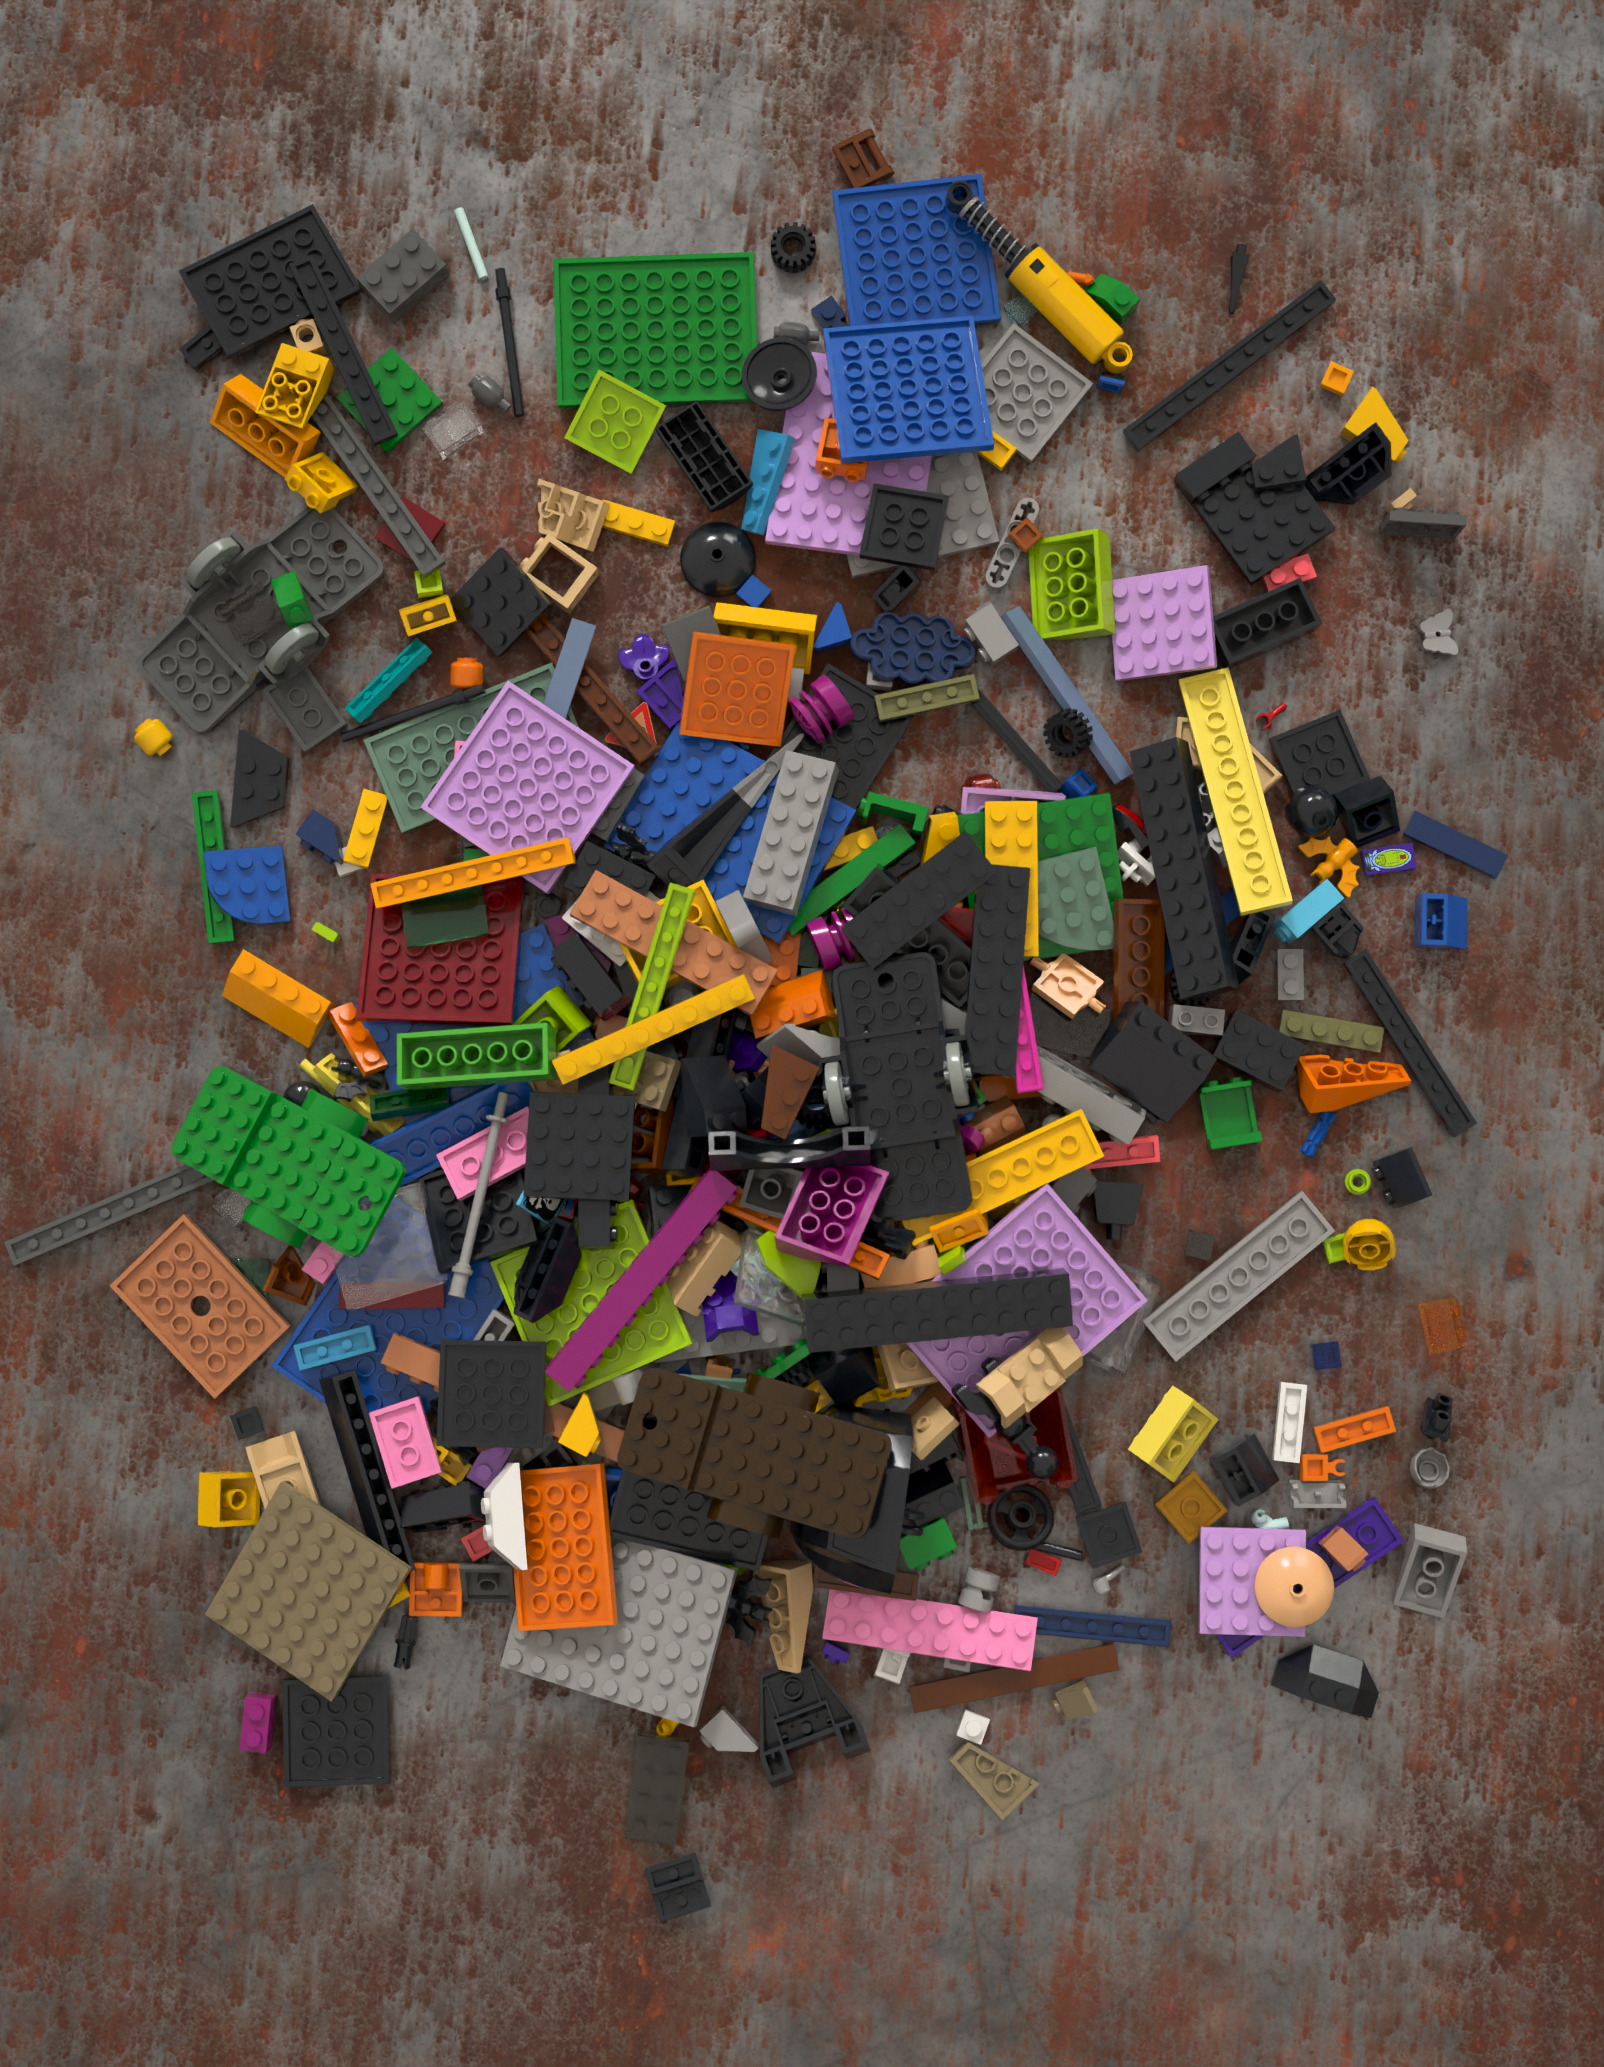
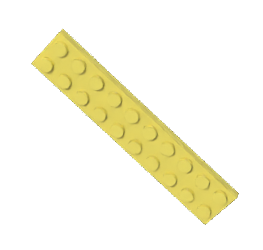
(1235, 792)

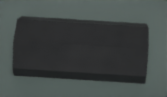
(704, 457)

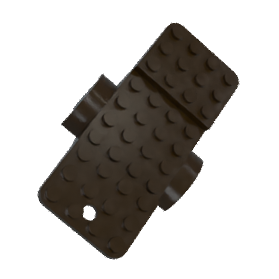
(756, 1453)

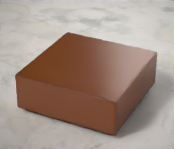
(1025, 535)

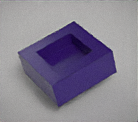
(835, 1652)

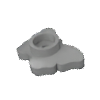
(1439, 624)

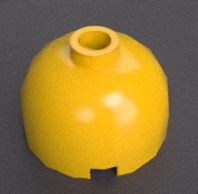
(1369, 1244)

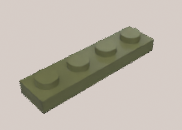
(926, 698)
(1331, 1031)

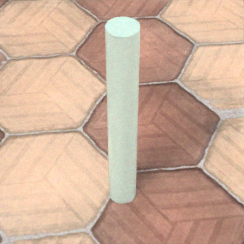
(471, 243)

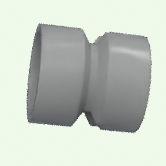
(979, 1589)

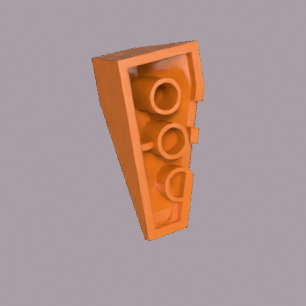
(1337, 1084)

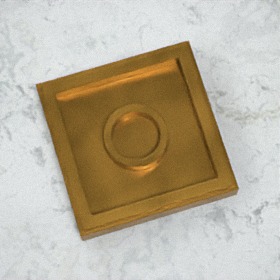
(1190, 1506)

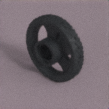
(1020, 1540)

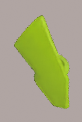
(795, 1272)

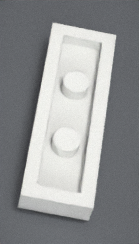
(1289, 1422)

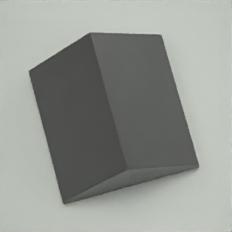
(487, 1581)

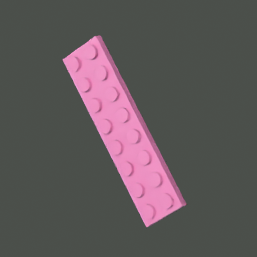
(931, 1629)

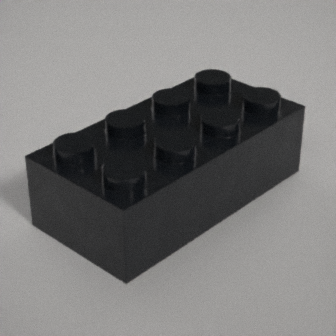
(1264, 623)

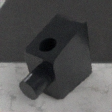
(1116, 1205)

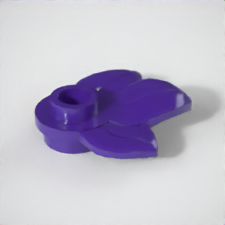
(644, 654)

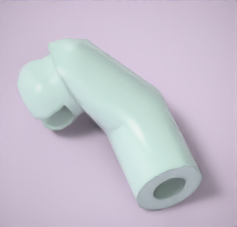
(1262, 1520)

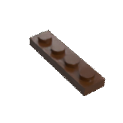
(904, 1585)

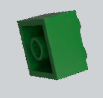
(934, 1543)

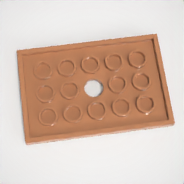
(162, 1293)

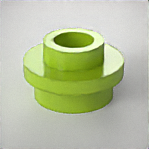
(1365, 1181)

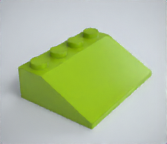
(1072, 586)

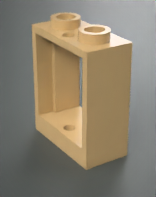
(580, 585)

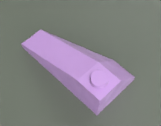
(974, 798)

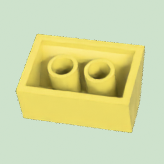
(1173, 1433)

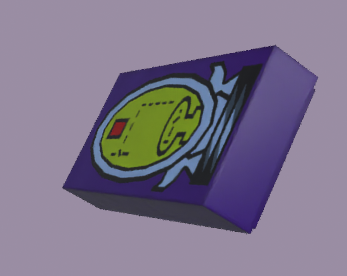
(1388, 859)

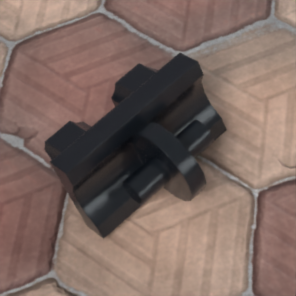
(890, 1238)
(1437, 1417)

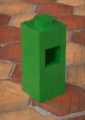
(291, 600)

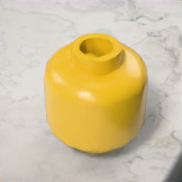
(153, 737)

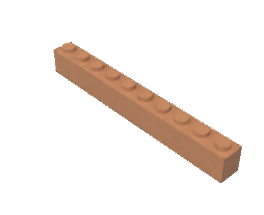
(423, 1366)

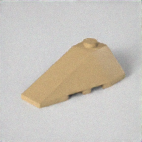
(791, 1602)

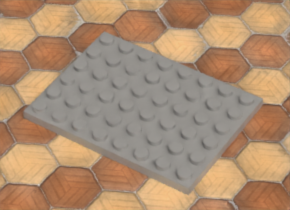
(658, 1651)

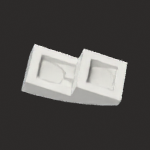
(891, 1665)

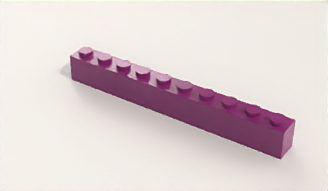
(640, 1279)

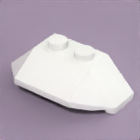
(505, 1516)

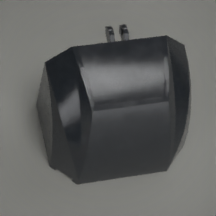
(873, 1558)

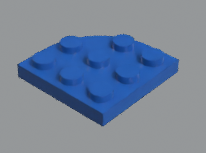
(249, 884)

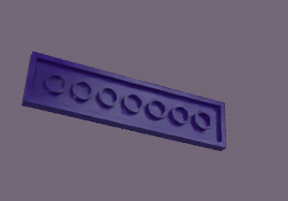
(1367, 1526)

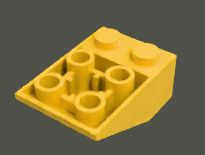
(295, 386)

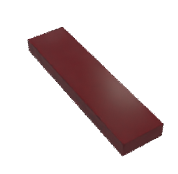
(426, 1298)

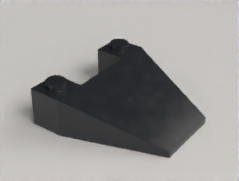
(800, 1713)

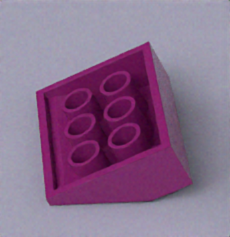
(830, 1213)

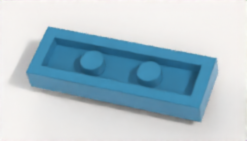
(335, 1347)

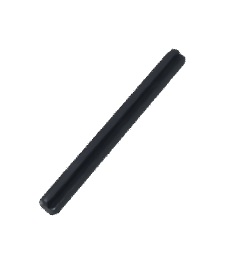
(1016, 743)

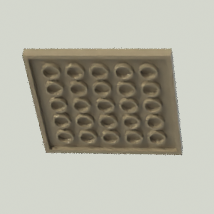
(308, 1591)

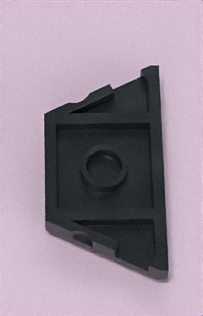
(258, 780)

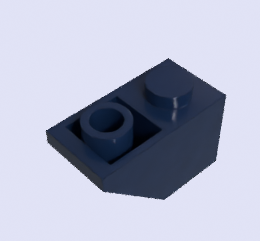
(323, 835)

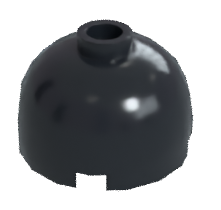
(1311, 811)

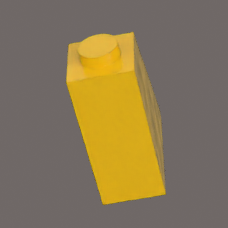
(1374, 410)

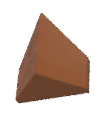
(289, 1279)

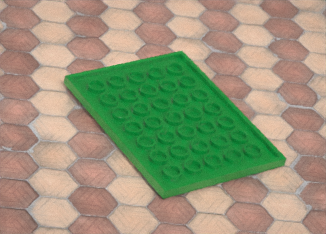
(656, 324)

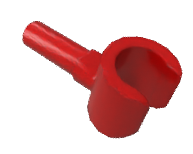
(1271, 715)

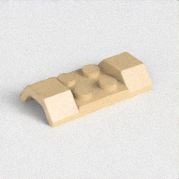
(1031, 1374)
(280, 1461)

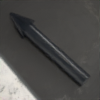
(1058, 1550)

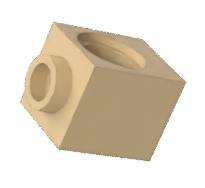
(308, 327)

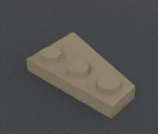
(992, 1780)

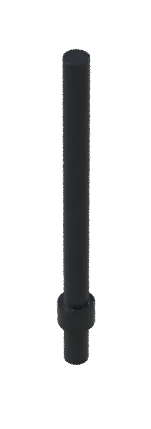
(503, 295)
(458, 697)

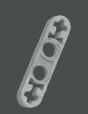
(1006, 543)

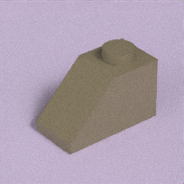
(1075, 1701)

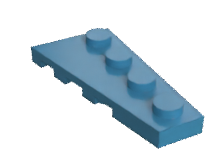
(767, 470)

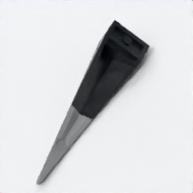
(697, 846)

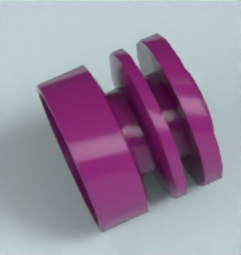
(819, 710)
(831, 940)

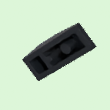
(1249, 941)

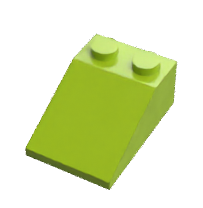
(560, 1012)

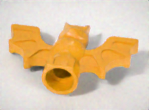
(1336, 858)

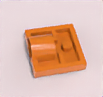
(436, 1590)

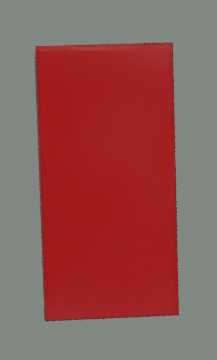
(1043, 1562)

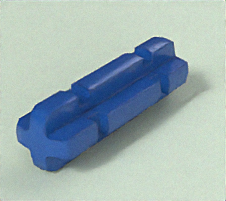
(1317, 1133)

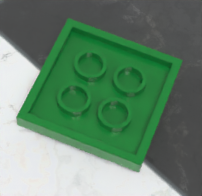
(403, 395)

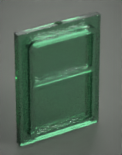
(445, 917)

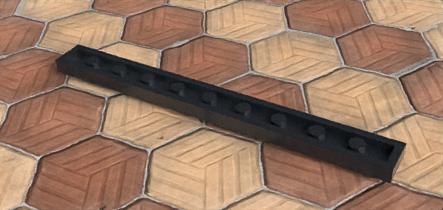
(1229, 365)

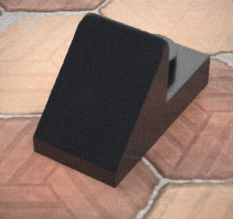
(897, 588)

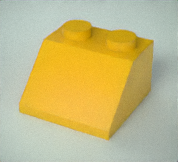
(582, 1428)
(228, 1499)

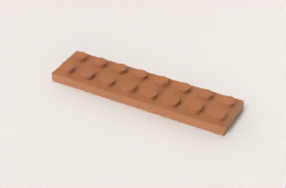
(700, 956)

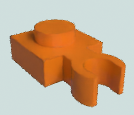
(1316, 1467)

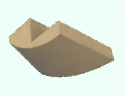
(570, 515)

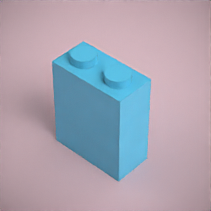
(1307, 912)

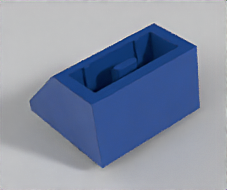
(1440, 921)

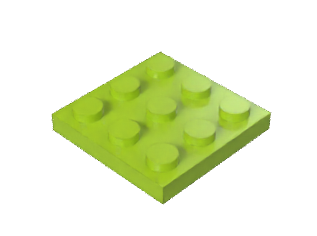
(615, 421)

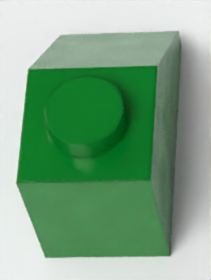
(1113, 297)

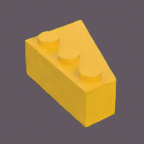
(940, 832)

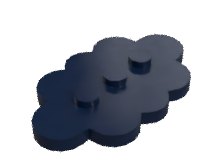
(912, 648)

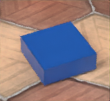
(754, 592)

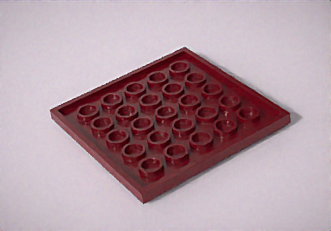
(446, 981)

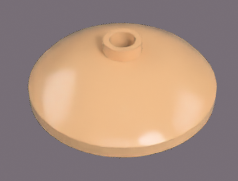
(1275, 1586)

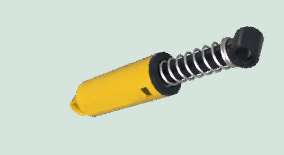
(1046, 286)

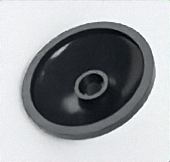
(774, 361)
(722, 575)

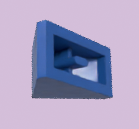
(834, 633)

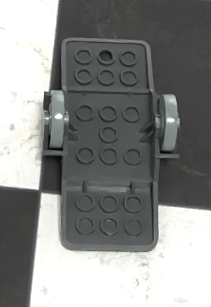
(198, 657)

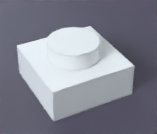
(972, 1726)

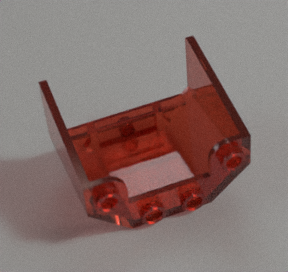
(1001, 1465)

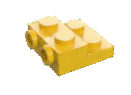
(320, 482)

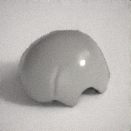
(1429, 1468)

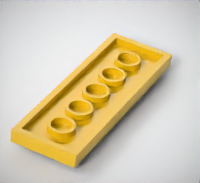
(1013, 842)

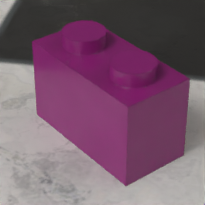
(258, 1722)

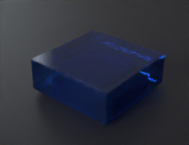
(1326, 1355)

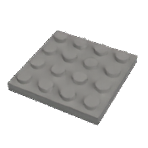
(1029, 391)

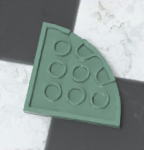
(1074, 901)

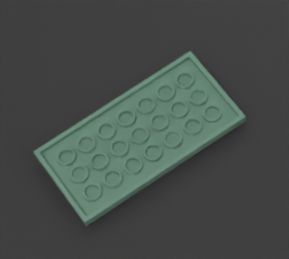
(419, 751)

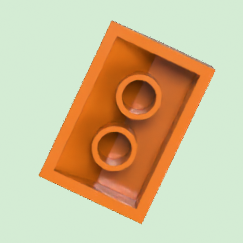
(798, 1002)

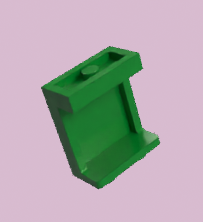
(894, 808)
(1228, 1114)

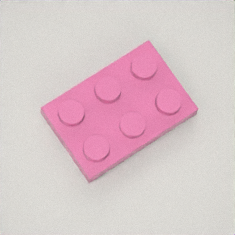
(405, 1442)

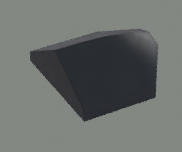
(1338, 931)

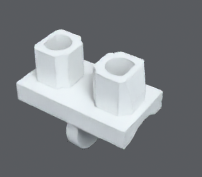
(1134, 864)

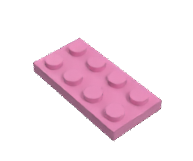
(464, 1160)

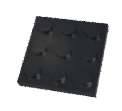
(904, 527)
(500, 602)
(1320, 755)

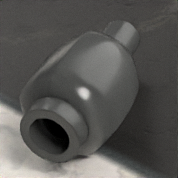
(796, 331)
(488, 392)

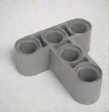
(743, 927)
(618, 1390)

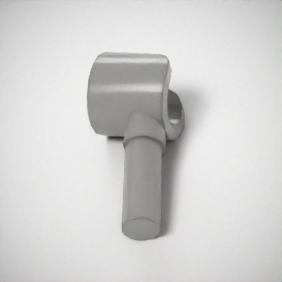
(1101, 1583)

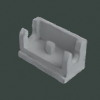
(1316, 1494)

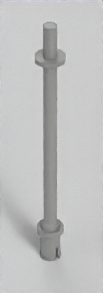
(462, 1268)

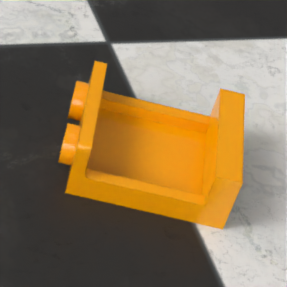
(959, 1229)

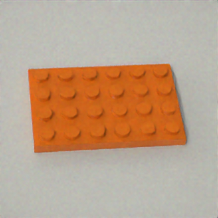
(566, 1550)

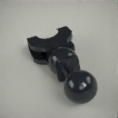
(1040, 1459)

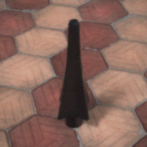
(1238, 264)

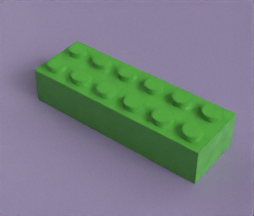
(476, 1056)

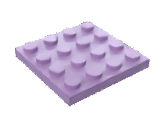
(1163, 624)
(1227, 1577)

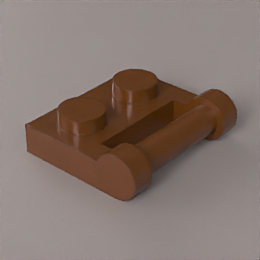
(855, 162)

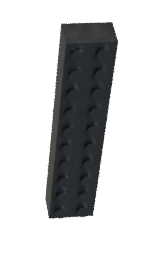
(1184, 869)
(937, 1310)

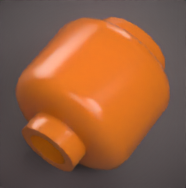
(466, 673)

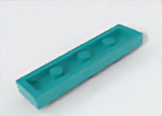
(388, 680)

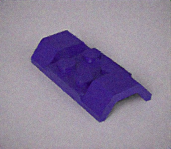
(722, 1314)

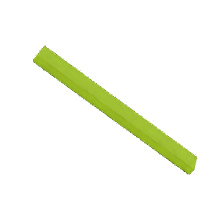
(655, 976)

